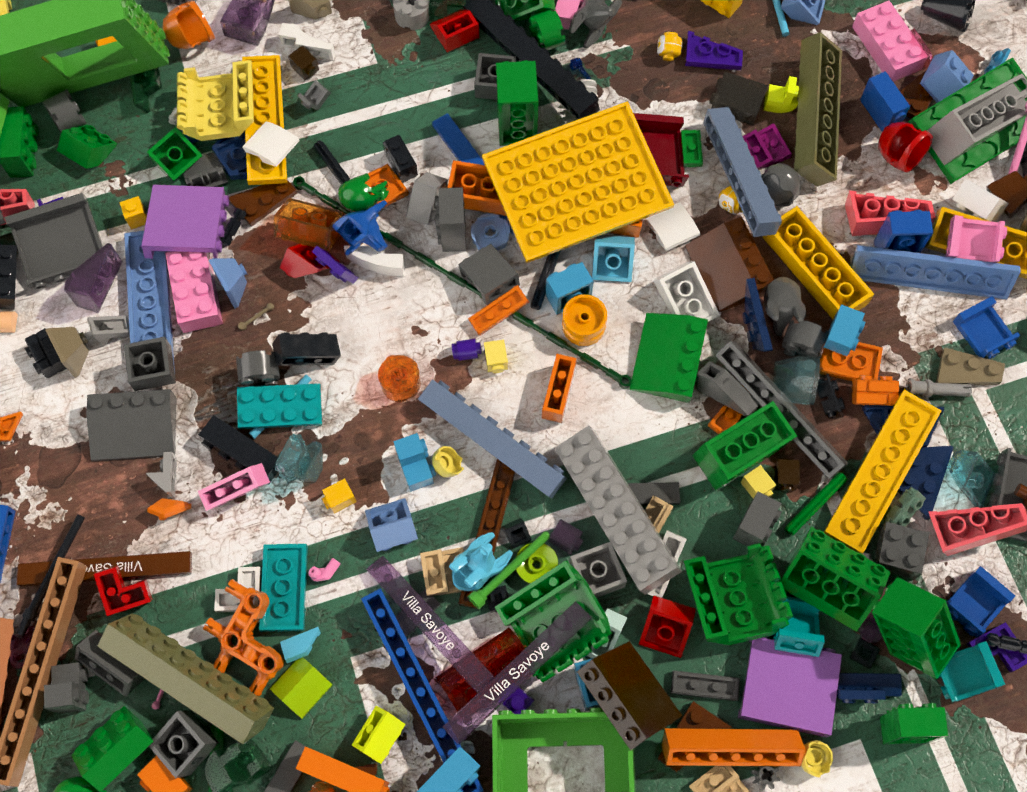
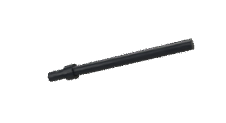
(31, 613)

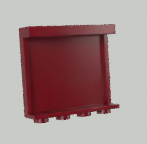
(665, 144)

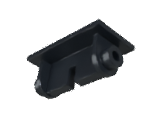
(828, 389)

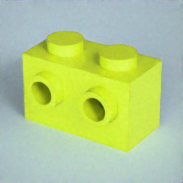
(378, 734)

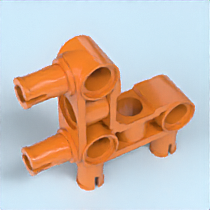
(247, 648)

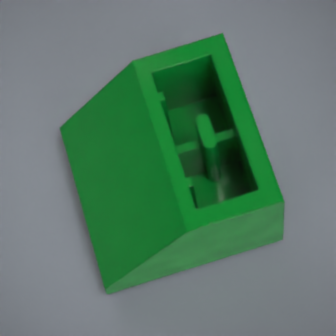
(85, 145)

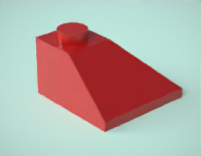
(301, 261)

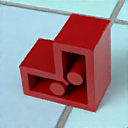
(117, 596)

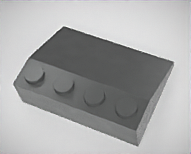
(131, 424)

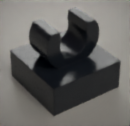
(497, 596)

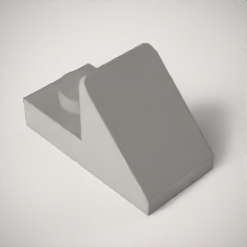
(108, 327)
(167, 477)

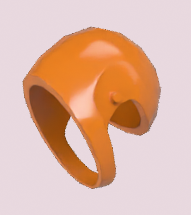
(187, 26)

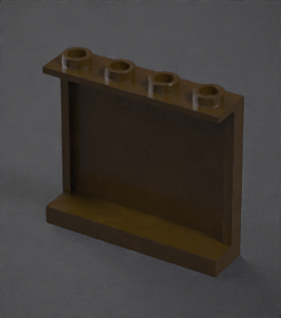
(629, 694)

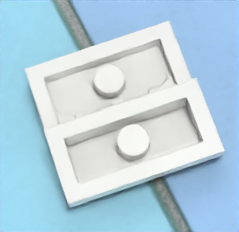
(271, 143)
(673, 227)

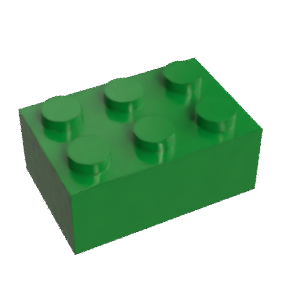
(18, 143)
(913, 725)
(111, 748)

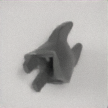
(595, 16)
(783, 302)

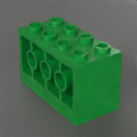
(516, 101)
(744, 445)
(834, 578)
(916, 627)

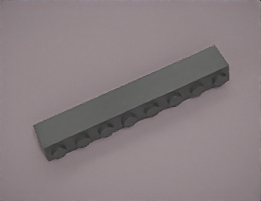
(765, 391)

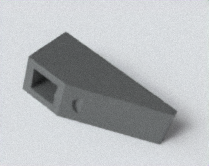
(724, 388)

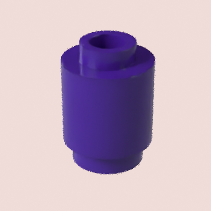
(466, 349)

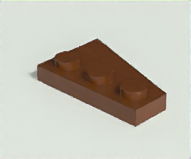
(916, 97)
(262, 200)
(696, 718)

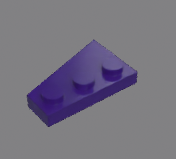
(708, 54)

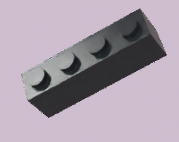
(236, 447)

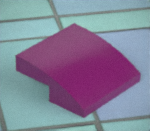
(767, 147)

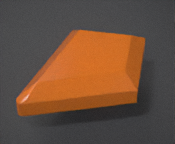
(8, 425)
(167, 507)

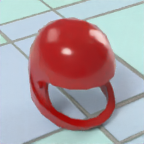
(904, 145)

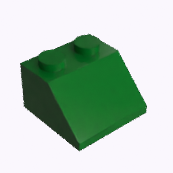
(174, 154)

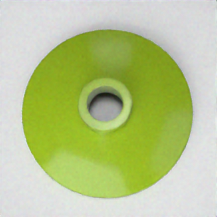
(545, 556)

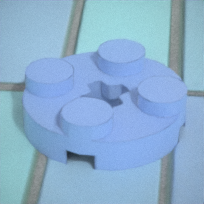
(497, 224)

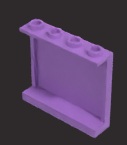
(185, 219)
(791, 688)

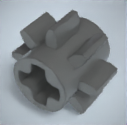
(771, 778)

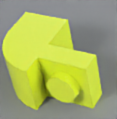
(782, 99)

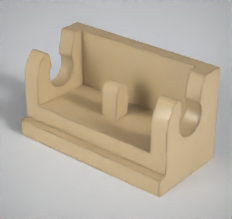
(658, 512)

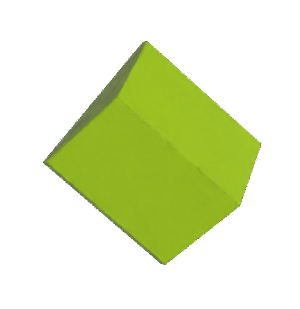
(301, 687)

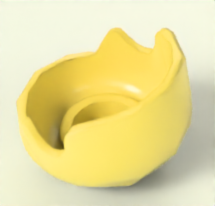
(447, 462)
(817, 758)

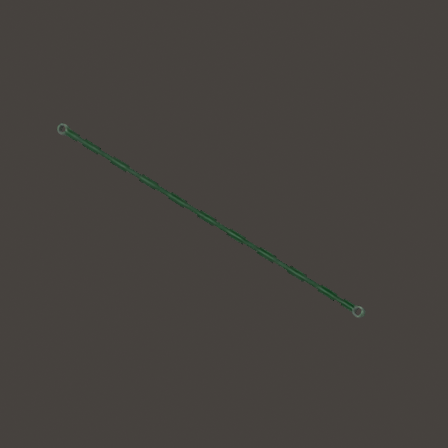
(463, 283)

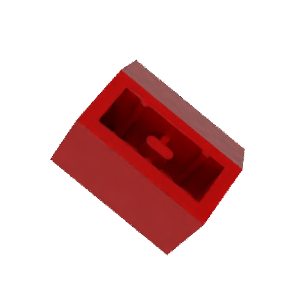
(456, 29)

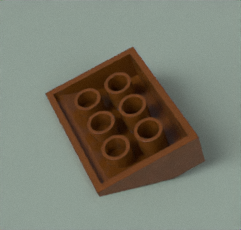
(726, 260)

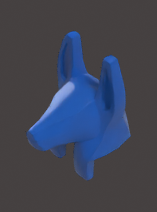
(361, 228)

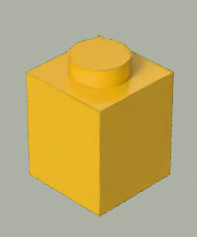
(134, 212)
(338, 496)

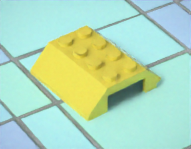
(215, 104)

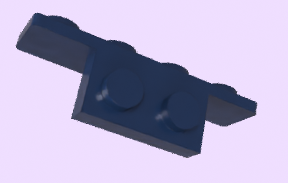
(868, 686)

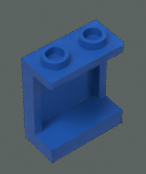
(985, 329)
(978, 601)

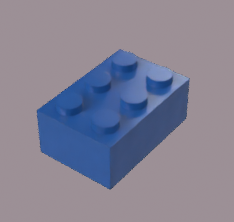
(905, 231)

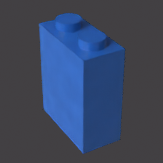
(884, 101)

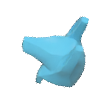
(477, 564)

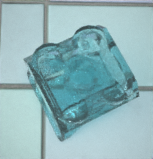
(300, 461)

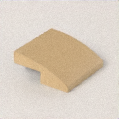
(437, 571)
(719, 780)

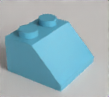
(613, 258)

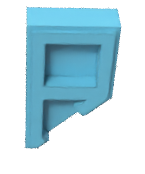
(299, 645)

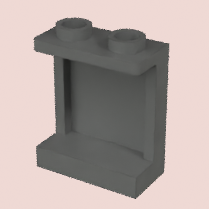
(489, 273)

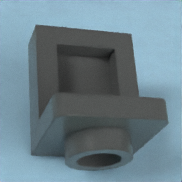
(315, 96)

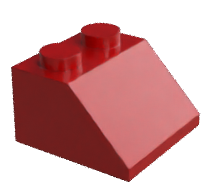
(667, 626)

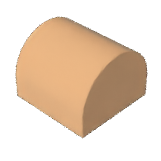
(8, 321)

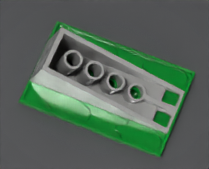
(976, 121)

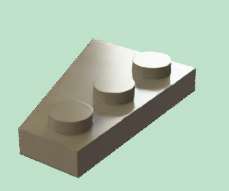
(965, 368)

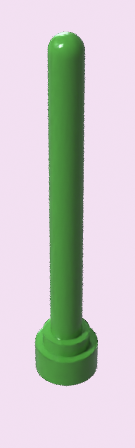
(479, 597)

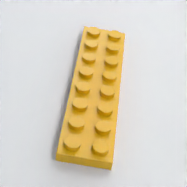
(269, 108)
(882, 472)

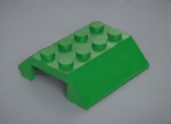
(739, 596)
(542, 602)

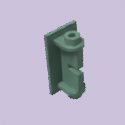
(912, 501)

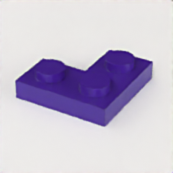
(337, 269)
(1012, 659)

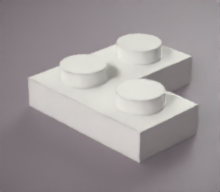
(248, 578)

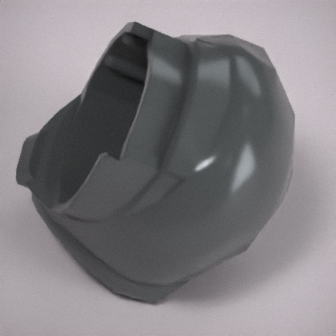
(782, 184)

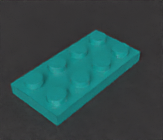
(279, 406)
(285, 584)

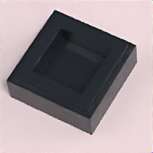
(864, 653)

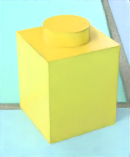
(496, 356)
(759, 481)

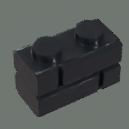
(400, 158)
(45, 356)

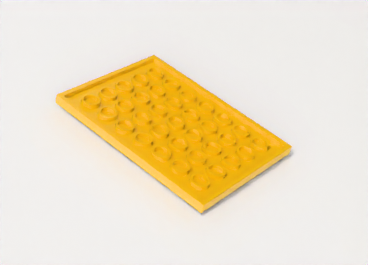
(577, 181)

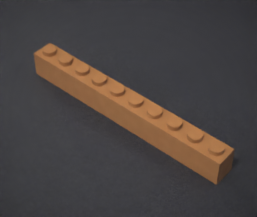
(36, 671)

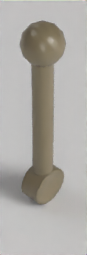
(243, 325)

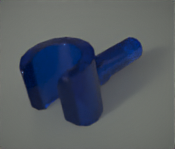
(575, 64)

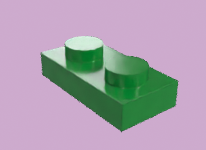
(691, 148)

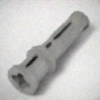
(930, 388)

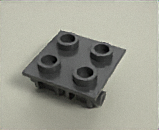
(206, 172)

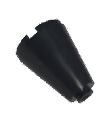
(950, 12)

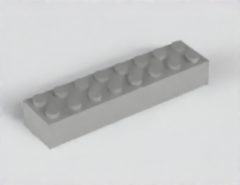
(617, 510)

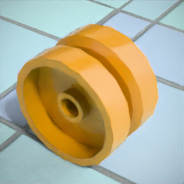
(584, 320)

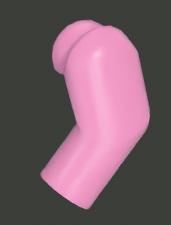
(326, 573)

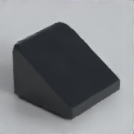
(516, 533)

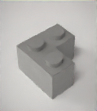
(423, 195)

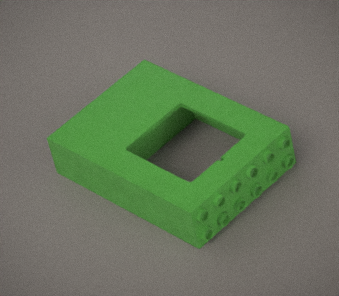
(34, 34)
(517, 732)

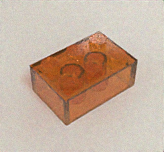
(306, 224)

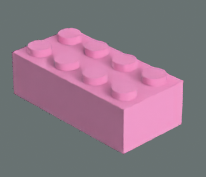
(889, 41)
(193, 290)

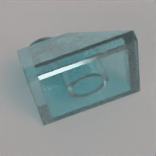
(798, 378)
(971, 475)

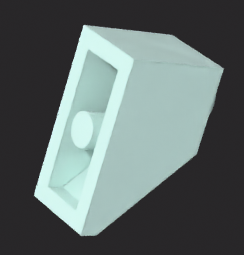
(616, 624)

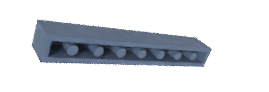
(742, 172)
(492, 439)

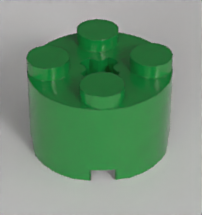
(547, 29)

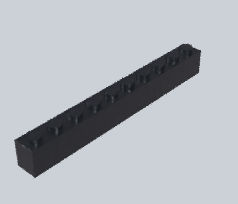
(549, 71)

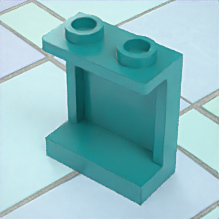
(803, 631)
(970, 673)

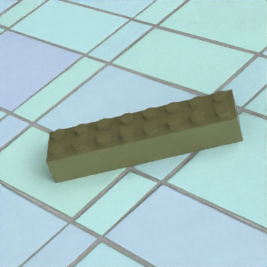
(818, 110)
(186, 677)

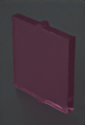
(923, 45)

